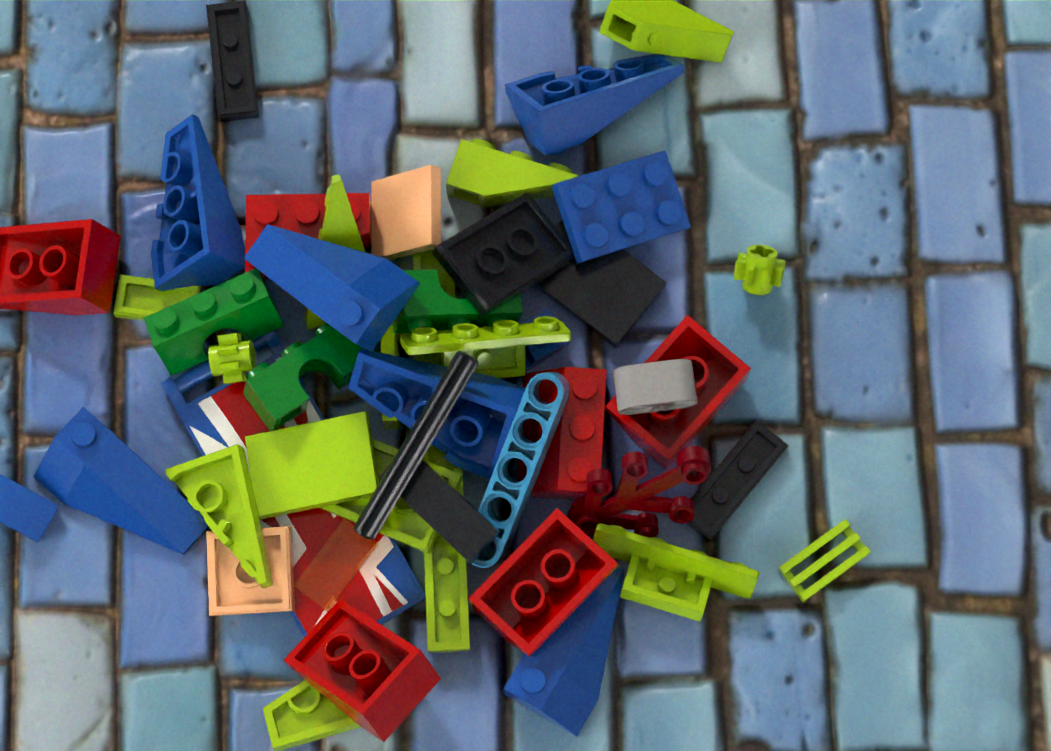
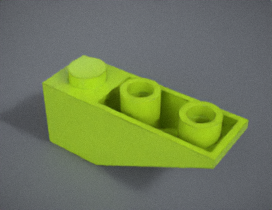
(665, 29)
(497, 178)

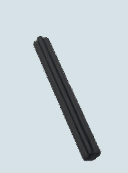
(415, 445)

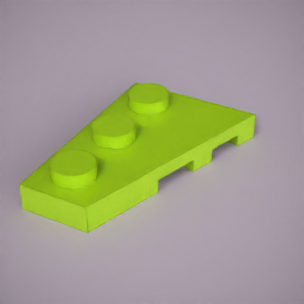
(303, 717)

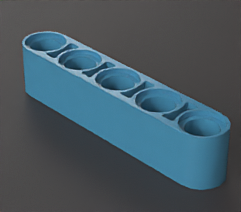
(530, 452)

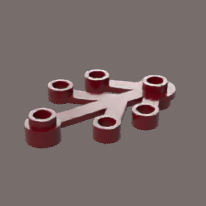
(586, 512)

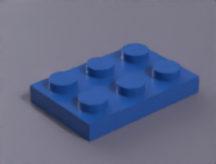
(621, 206)

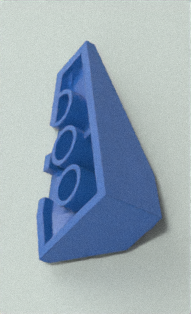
(576, 107)
(199, 227)
(339, 284)
(474, 427)
(106, 479)
(568, 669)

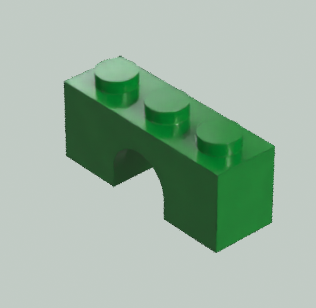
(236, 304)
(436, 309)
(276, 388)

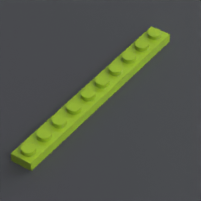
(444, 567)

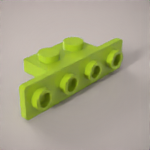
(495, 347)
(670, 575)

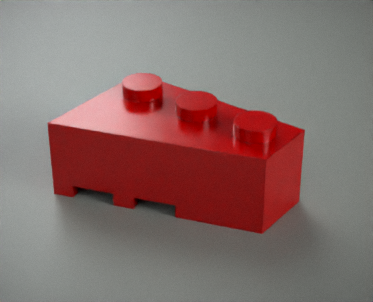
(301, 215)

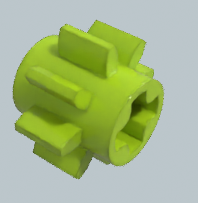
(759, 269)
(232, 358)

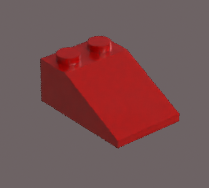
(58, 267)
(363, 669)

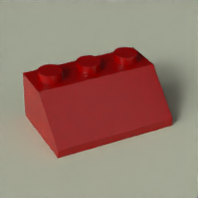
(716, 377)
(578, 437)
(542, 583)

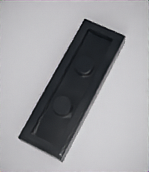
(232, 61)
(735, 479)
(448, 512)

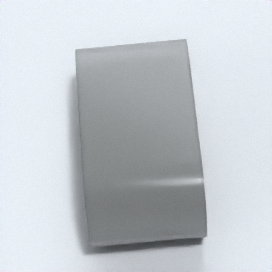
(654, 386)

